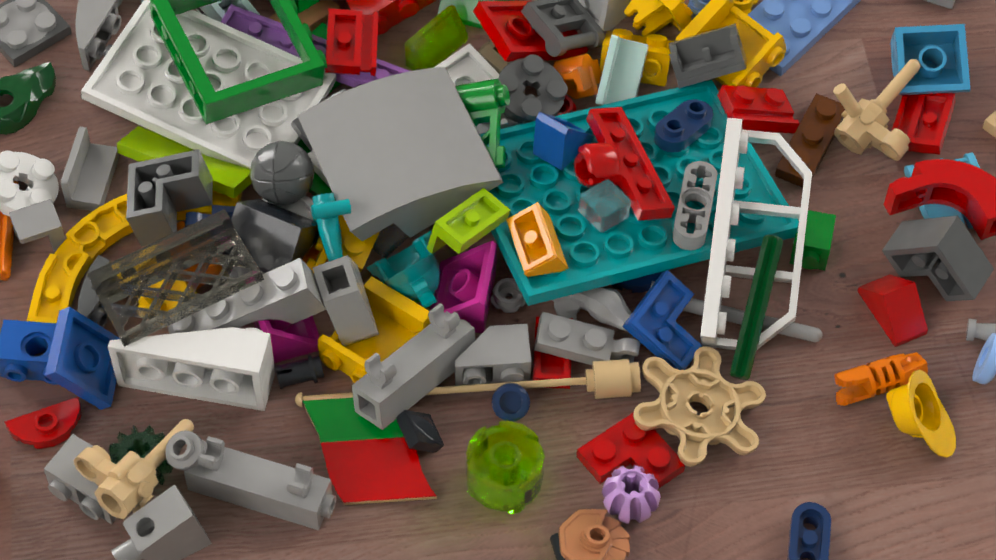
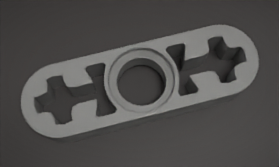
(700, 217)

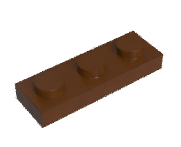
(812, 137)

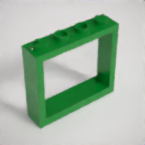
(250, 94)

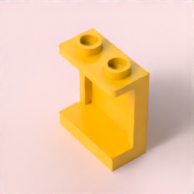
(760, 45)
(396, 320)

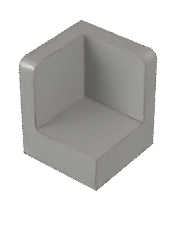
(37, 222)

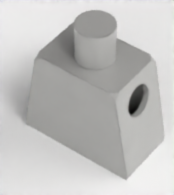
(162, 530)

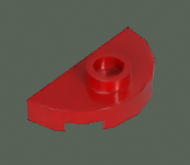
(46, 426)

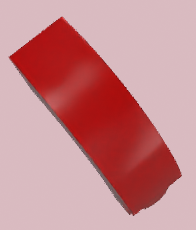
(949, 184)

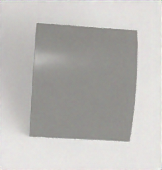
(399, 151)

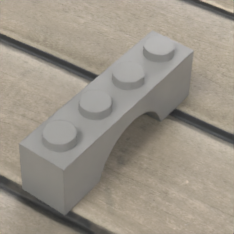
(284, 294)

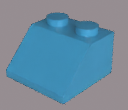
(940, 54)

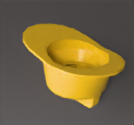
(921, 414)

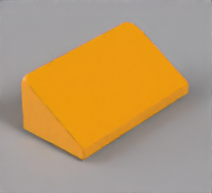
(536, 241)

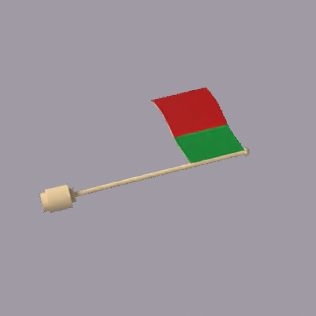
(377, 463)

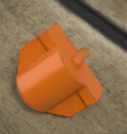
(580, 75)

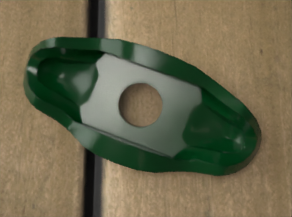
(28, 92)

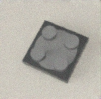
(29, 29)

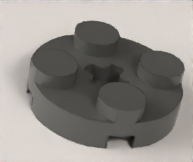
(537, 74)

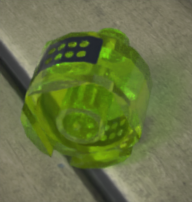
(505, 466)

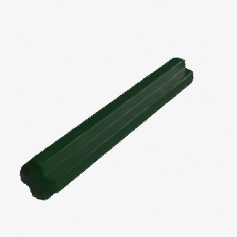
(756, 307)

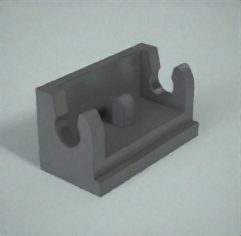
(707, 55)

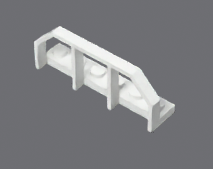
(724, 248)

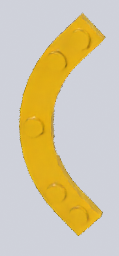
(84, 242)

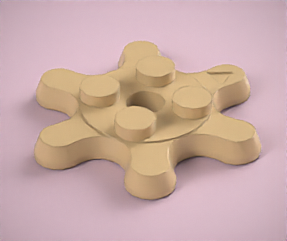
(704, 385)

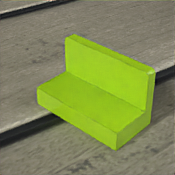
(468, 222)

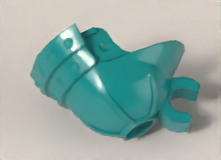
(411, 272)

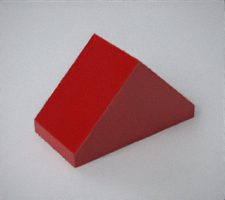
(896, 308)

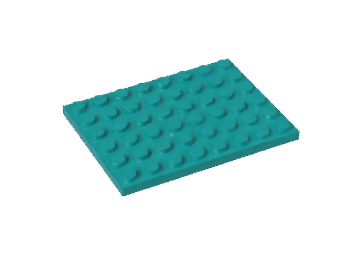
(632, 245)

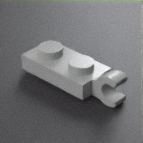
(581, 341)

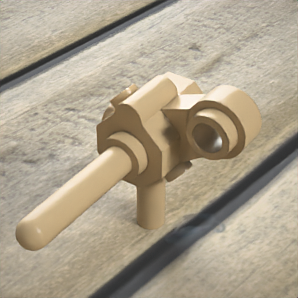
(867, 121)
(131, 481)

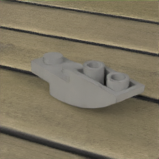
(94, 27)

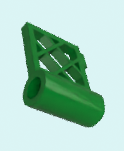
(485, 104)

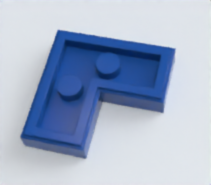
(655, 322)

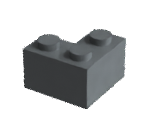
(163, 188)
(943, 252)

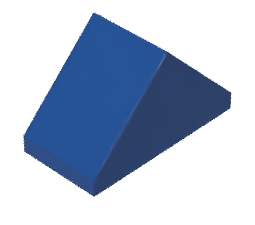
(558, 140)

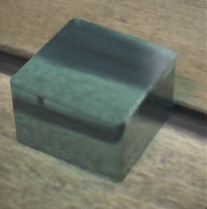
(604, 205)

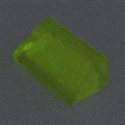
(436, 40)

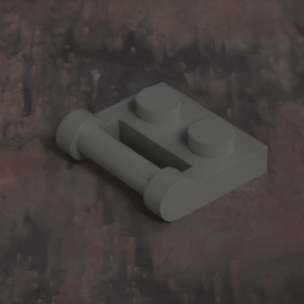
(557, 16)

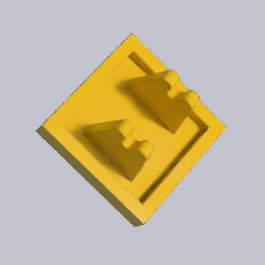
(658, 13)

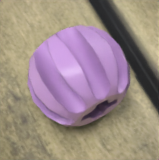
(631, 494)

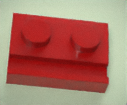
(351, 42)
(758, 108)
(925, 120)

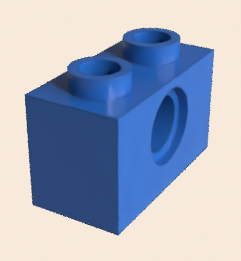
(18, 346)

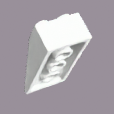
(205, 365)

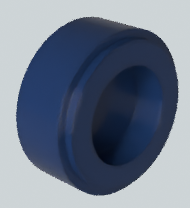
(510, 402)

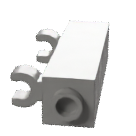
(411, 369)
(262, 485)

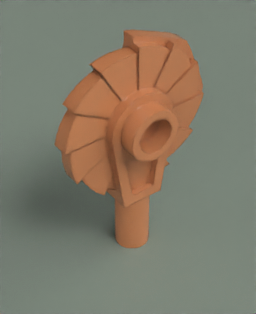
(593, 536)

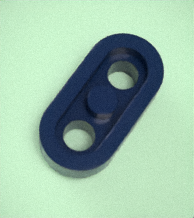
(683, 125)
(805, 542)

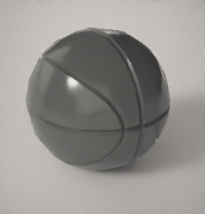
(282, 172)

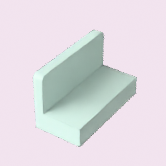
(621, 70)

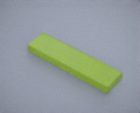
(146, 145)

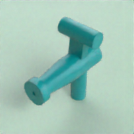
(325, 213)

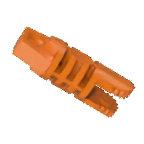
(877, 377)

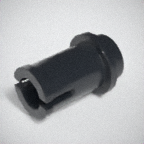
(300, 371)

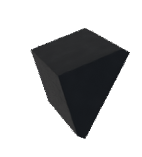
(272, 233)

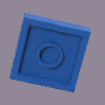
(81, 358)

